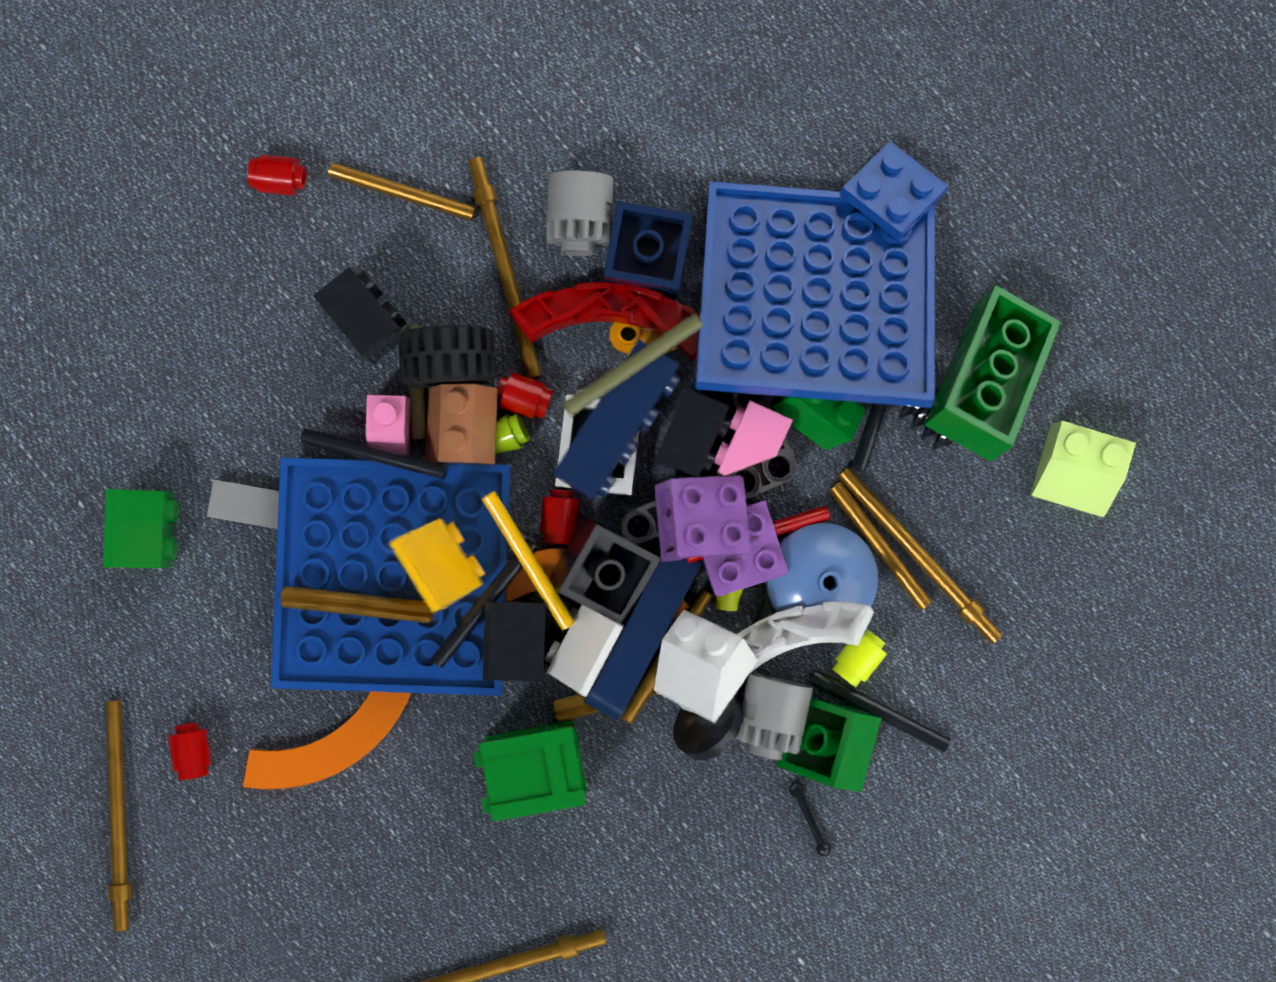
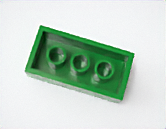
(993, 374)

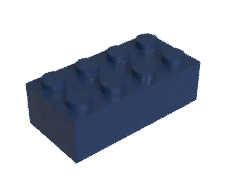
(613, 426)

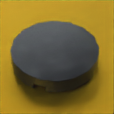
(704, 739)

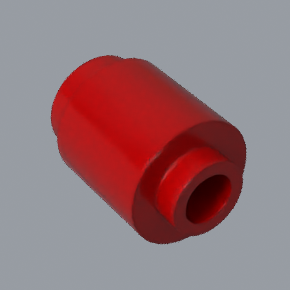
(276, 175)
(524, 396)
(559, 517)
(189, 751)

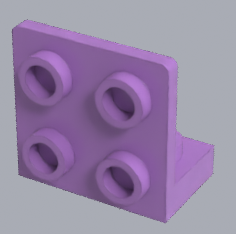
(702, 517)
(761, 564)

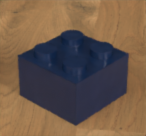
(648, 247)

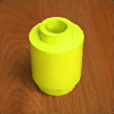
(860, 661)

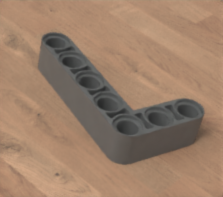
(761, 480)

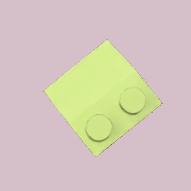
(1082, 468)

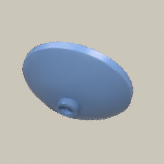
(817, 553)

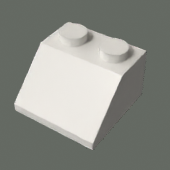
(583, 649)
(702, 665)

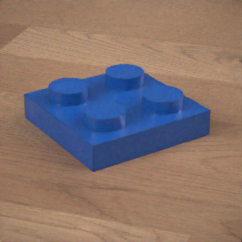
(894, 190)

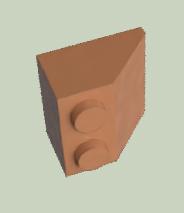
(461, 424)

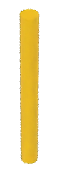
(528, 560)

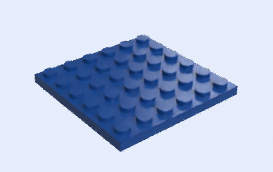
(814, 299)
(338, 537)

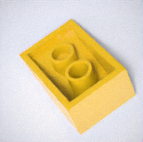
(439, 563)

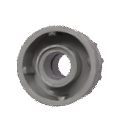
(579, 211)
(774, 715)

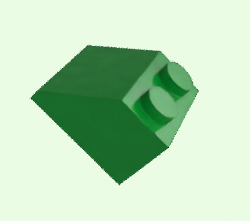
(139, 529)
(834, 746)

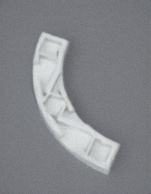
(805, 626)

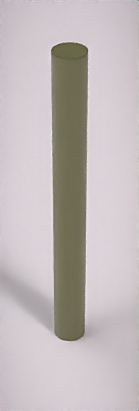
(632, 365)

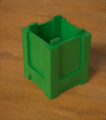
(532, 770)

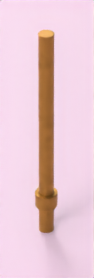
(485, 197)
(969, 609)
(120, 889)
(566, 947)

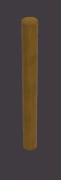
(402, 191)
(880, 545)
(647, 684)

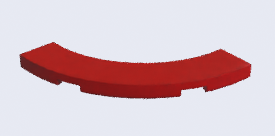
(603, 303)

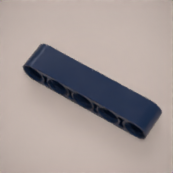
(641, 636)

